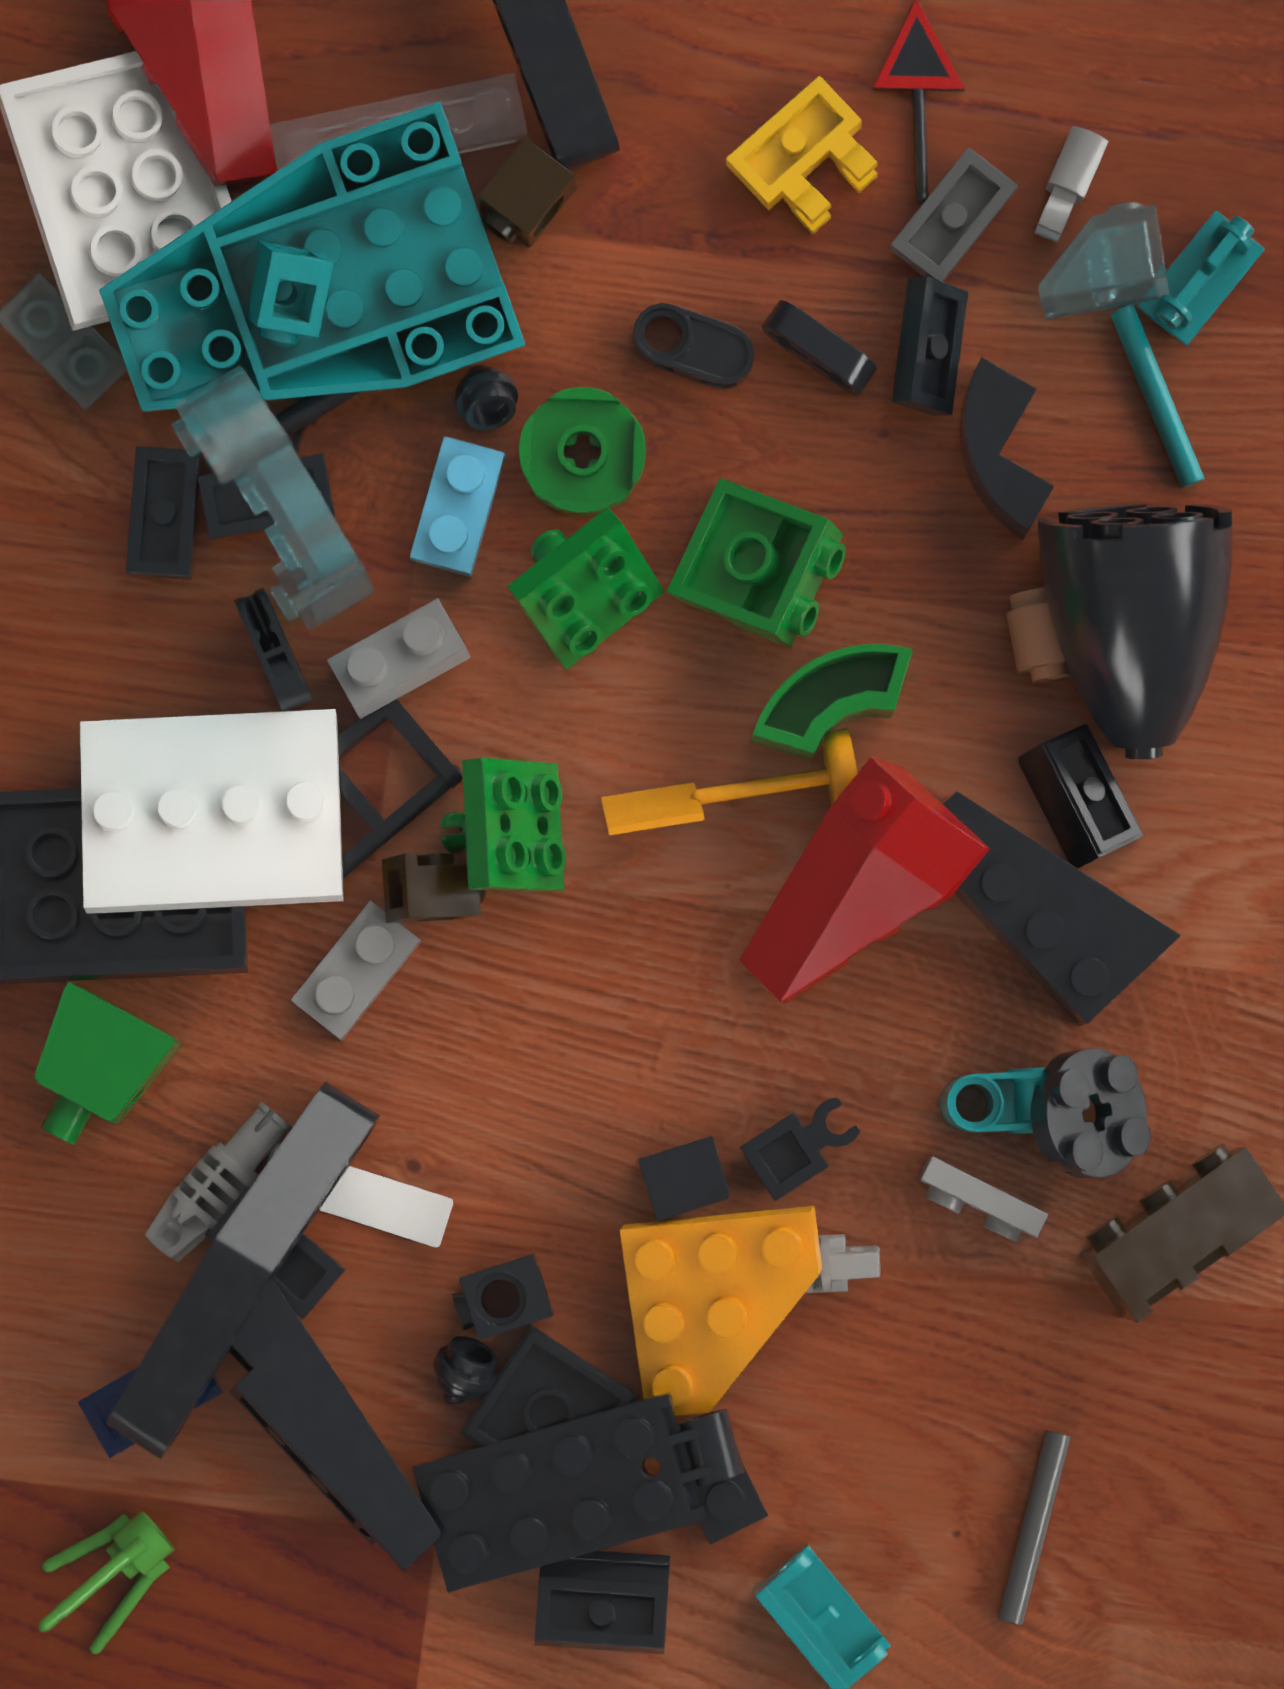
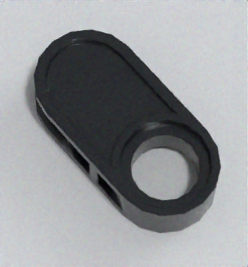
(708, 348)
(273, 650)

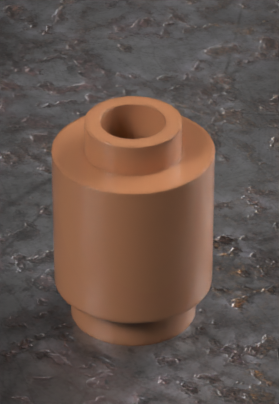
(1034, 637)

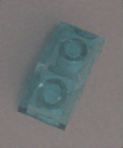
(75, 359)

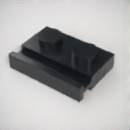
(604, 1602)

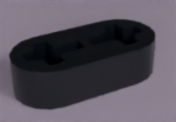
(819, 347)

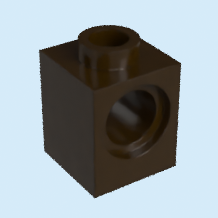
(525, 194)

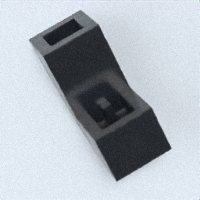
(987, 420)

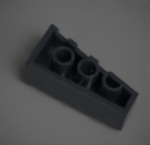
(1056, 919)

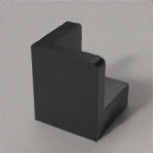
(684, 1178)

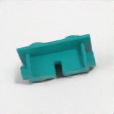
(1204, 276)

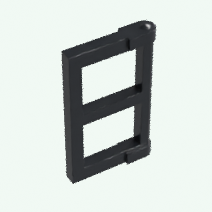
(383, 830)

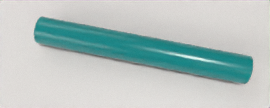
(1157, 396)

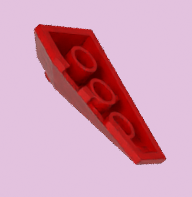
(866, 871)

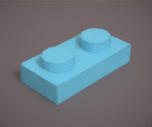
(457, 506)

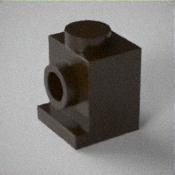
(428, 889)

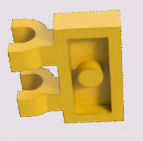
(795, 144)

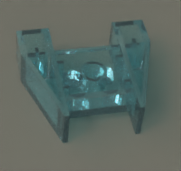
(248, 445)

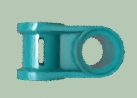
(1006, 1096)

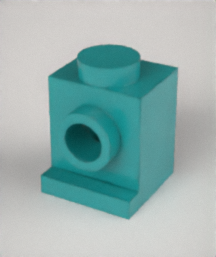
(304, 309)

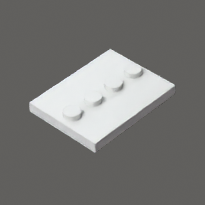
(103, 173)
(211, 811)

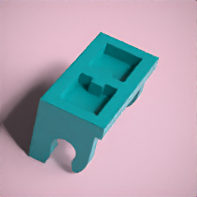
(822, 1619)

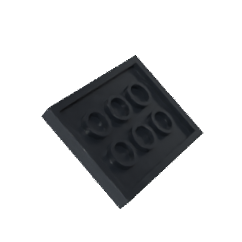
(52, 936)

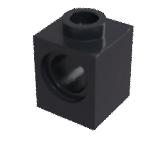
(525, 1276)

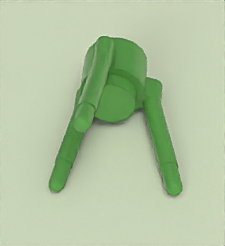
(136, 1549)

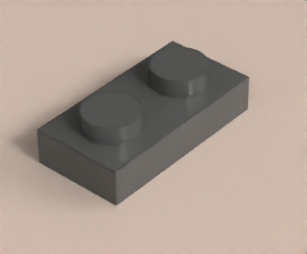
(953, 216)

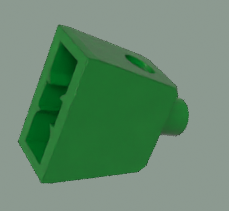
(97, 1061)

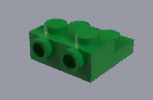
(758, 563)

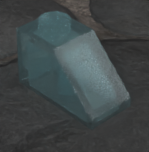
(1108, 264)

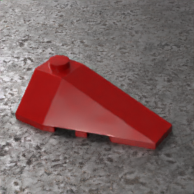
(211, 77)

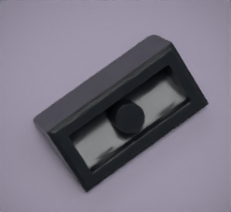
(1079, 796)

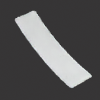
(389, 1205)

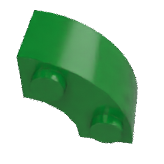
(829, 692)

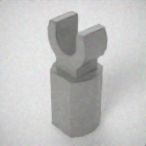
(1070, 179)

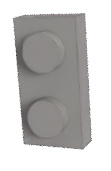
(399, 658)
(355, 971)
(1004, 1212)

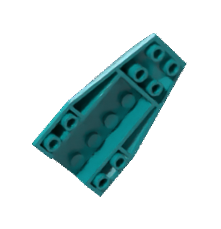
(406, 289)

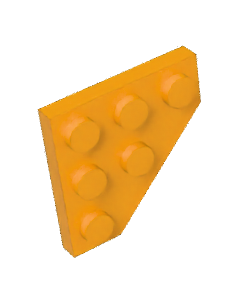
(713, 1295)

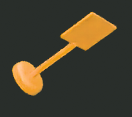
(684, 802)

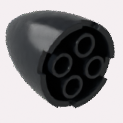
(1138, 612)

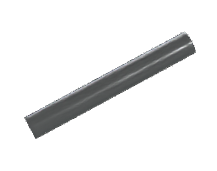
(1034, 1527)

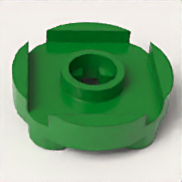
(556, 426)

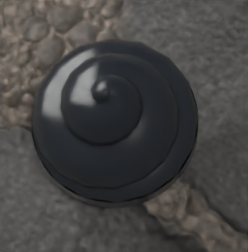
(486, 397)
(465, 1369)

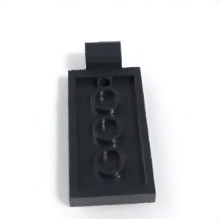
(572, 1488)

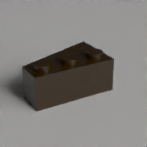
(1182, 1231)

